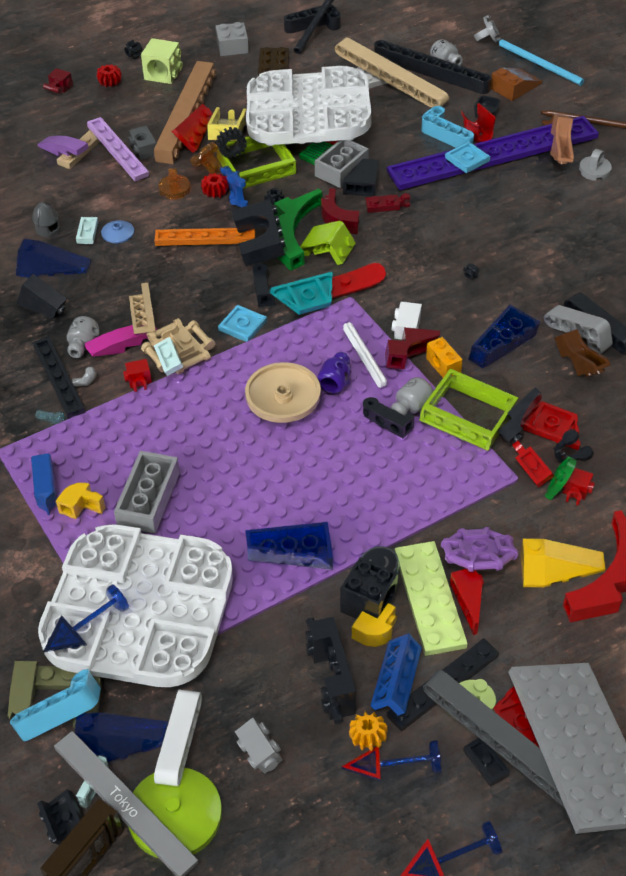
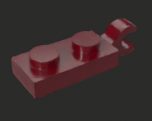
(387, 203)

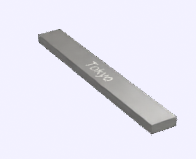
(127, 805)

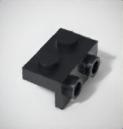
(60, 816)

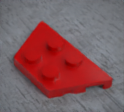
(552, 423)
(512, 711)

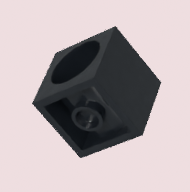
(368, 589)

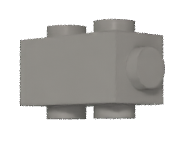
(262, 751)

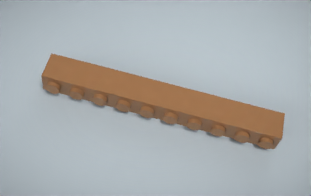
(191, 97)

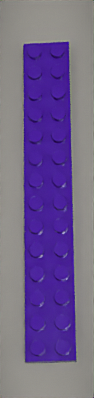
(499, 149)

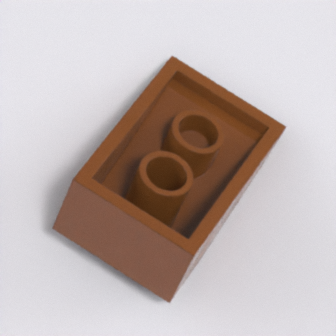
(513, 82)

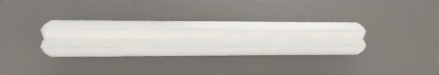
(365, 355)

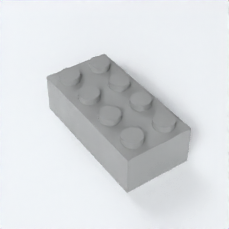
(147, 491)

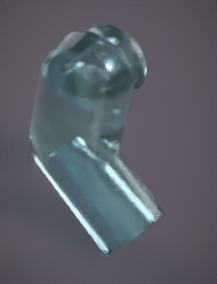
(50, 417)

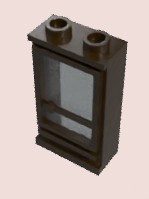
(85, 843)

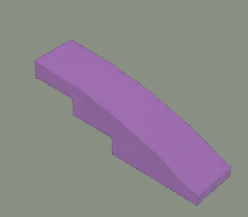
(63, 145)

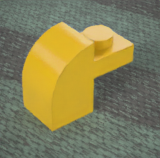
(76, 498)
(374, 631)

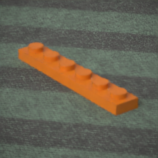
(202, 236)

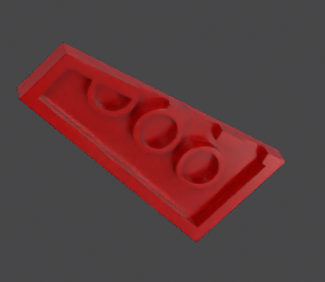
(193, 127)

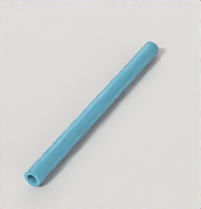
(541, 62)

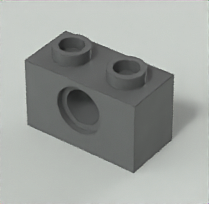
(142, 142)

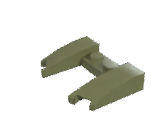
(29, 676)

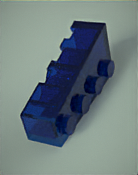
(503, 336)
(292, 545)

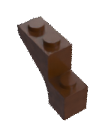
(584, 359)

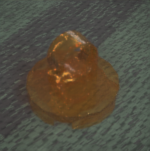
(207, 158)
(174, 185)

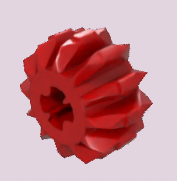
(109, 75)
(214, 185)

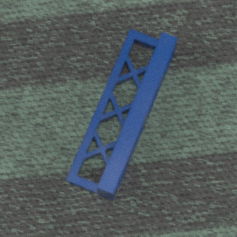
(401, 674)

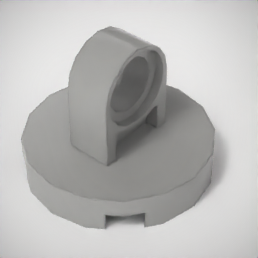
(490, 30)
(595, 166)

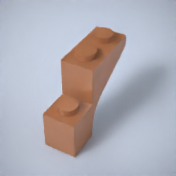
(562, 145)

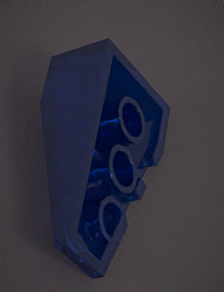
(42, 258)
(119, 735)

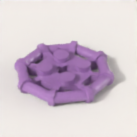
(478, 549)

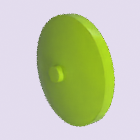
(186, 810)

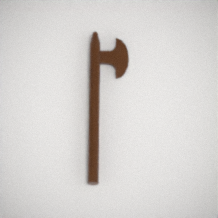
(607, 122)

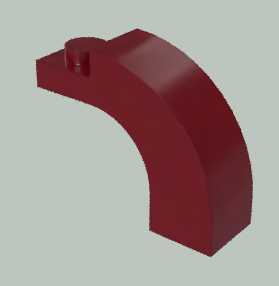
(332, 213)

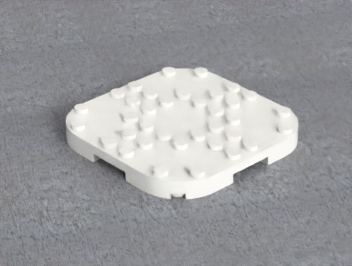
(308, 106)
(173, 599)

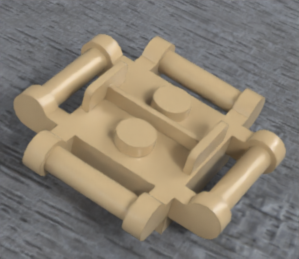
(186, 345)

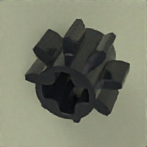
(133, 49)
(274, 195)

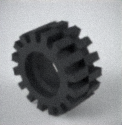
(234, 149)

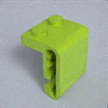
(329, 238)

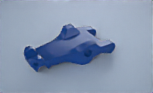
(236, 186)

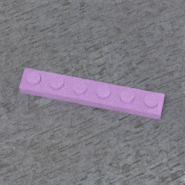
(118, 149)

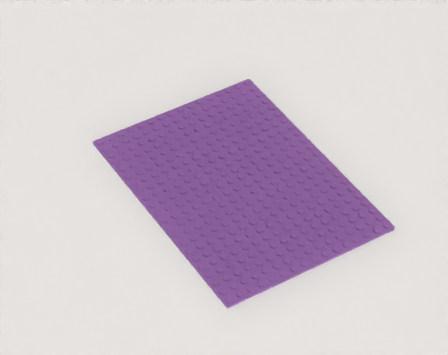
(267, 473)

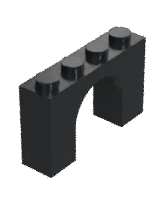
(267, 245)

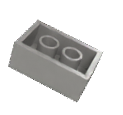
(339, 161)

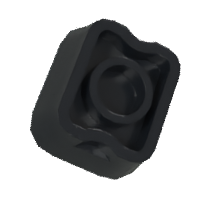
(489, 103)

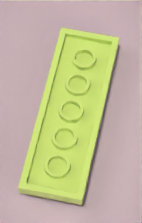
(430, 599)

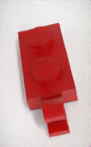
(532, 464)

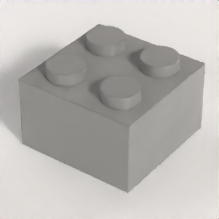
(232, 39)

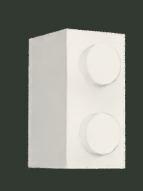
(407, 316)

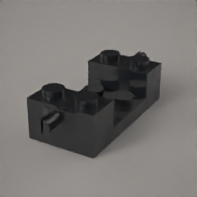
(338, 690)

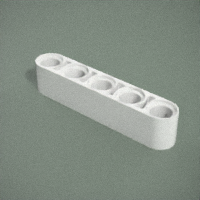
(178, 738)

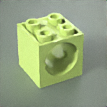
(161, 61)

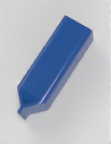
(44, 482)

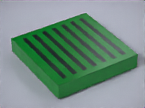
(314, 151)

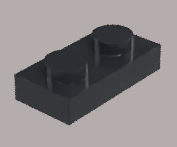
(486, 761)

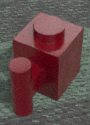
(59, 81)

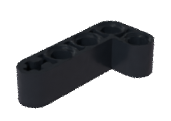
(301, 20)

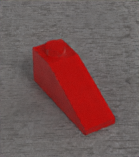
(468, 591)

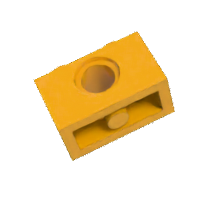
(443, 357)

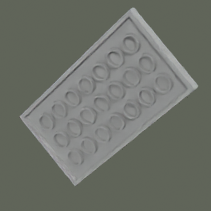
(577, 741)

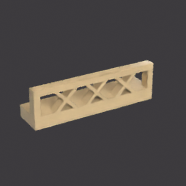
(145, 312)

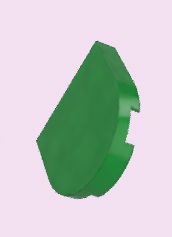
(560, 477)

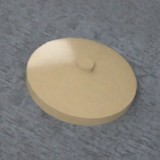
(283, 392)

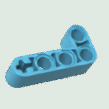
(443, 130)
(59, 708)

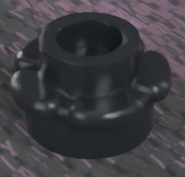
(471, 271)

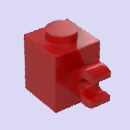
(137, 374)
(578, 485)

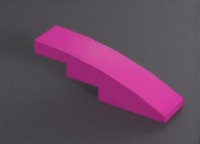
(115, 341)

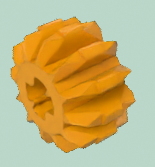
(368, 731)

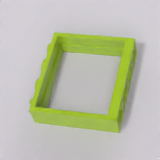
(263, 173)
(460, 427)

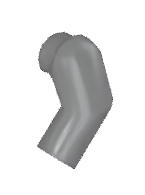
(87, 379)

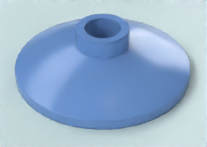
(117, 231)

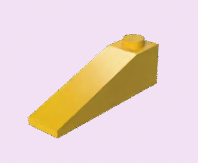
(553, 561)

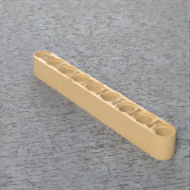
(391, 73)

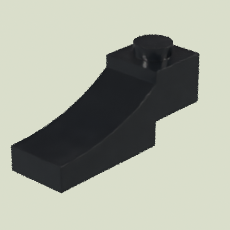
(513, 430)

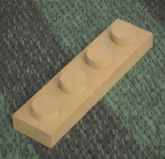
(71, 160)

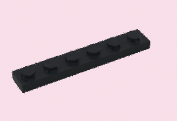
(58, 377)
(460, 670)

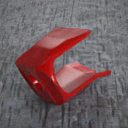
(483, 125)

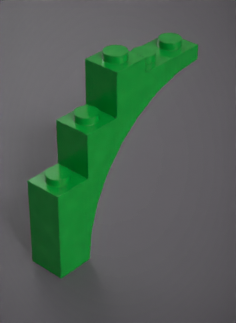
(290, 215)

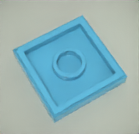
(467, 157)
(242, 323)

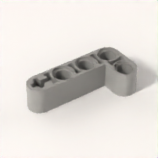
(593, 328)

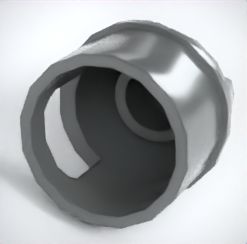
(43, 217)

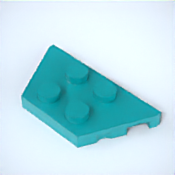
(306, 294)

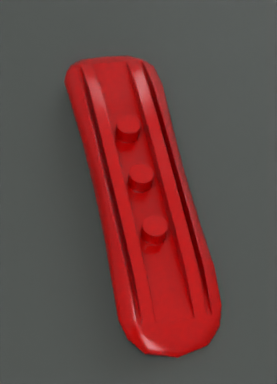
(357, 280)

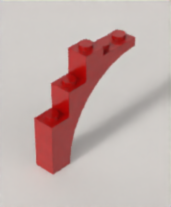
(603, 594)

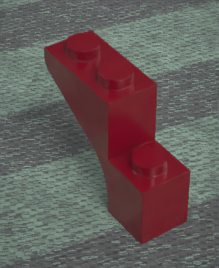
(413, 342)

